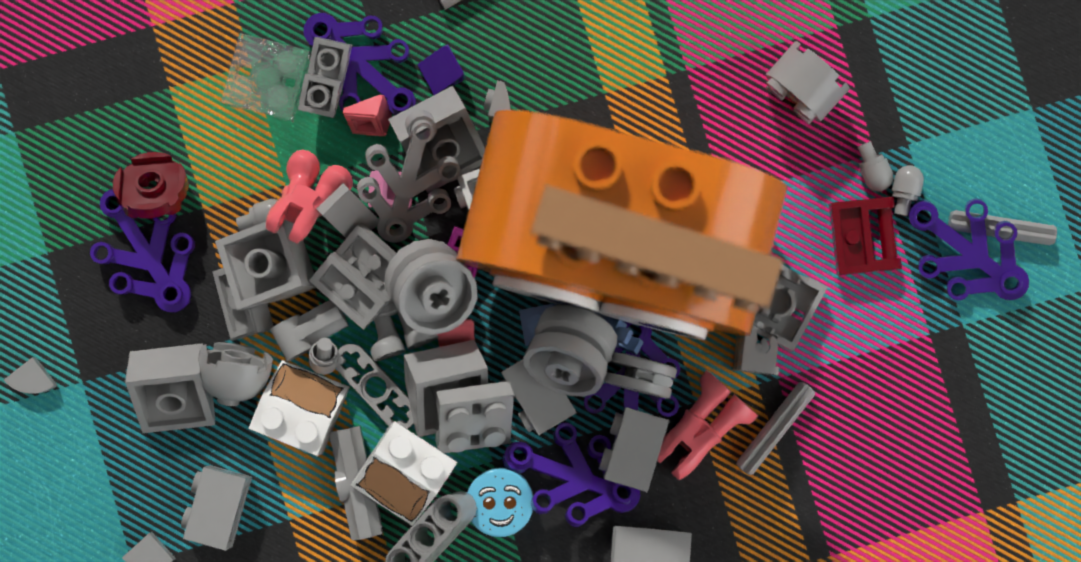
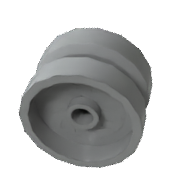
(430, 287)
(570, 350)

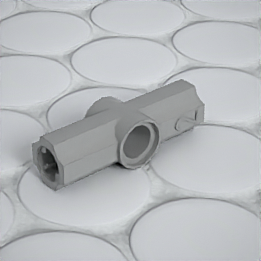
(350, 456)

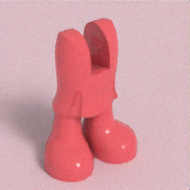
(299, 200)
(696, 433)

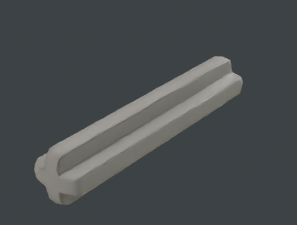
(1027, 231)
(775, 428)

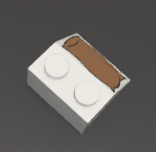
(299, 408)
(403, 473)

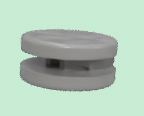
(642, 375)

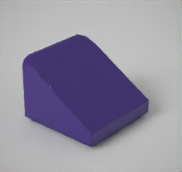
(441, 70)

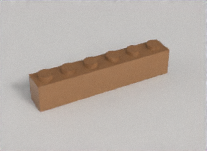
(657, 248)

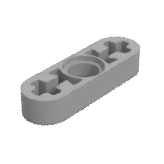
(350, 373)

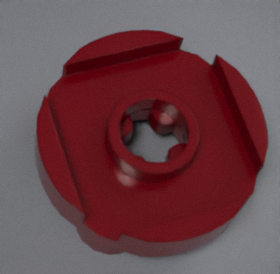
(153, 202)

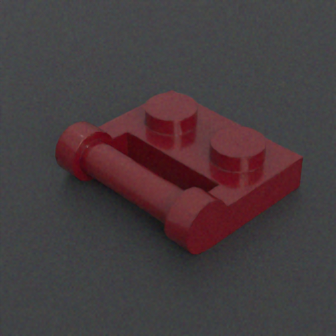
(853, 236)

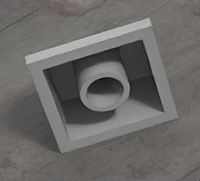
(454, 135)
(264, 265)
(439, 370)
(168, 389)

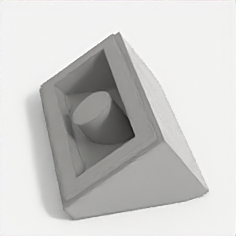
(240, 322)

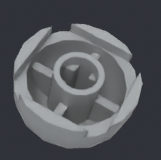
(233, 372)

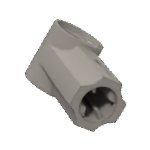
(299, 332)

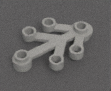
(408, 183)

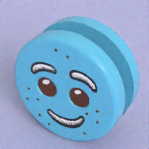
(501, 502)

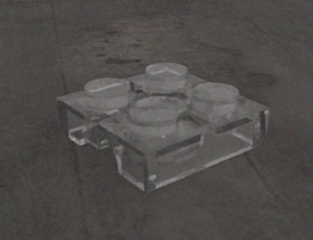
(266, 87)

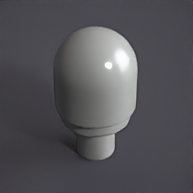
(875, 168)
(907, 188)
(256, 215)
(323, 356)

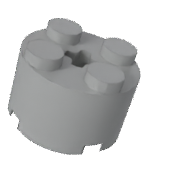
(806, 82)

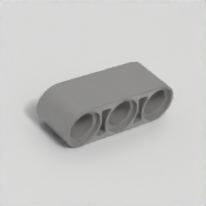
(443, 525)

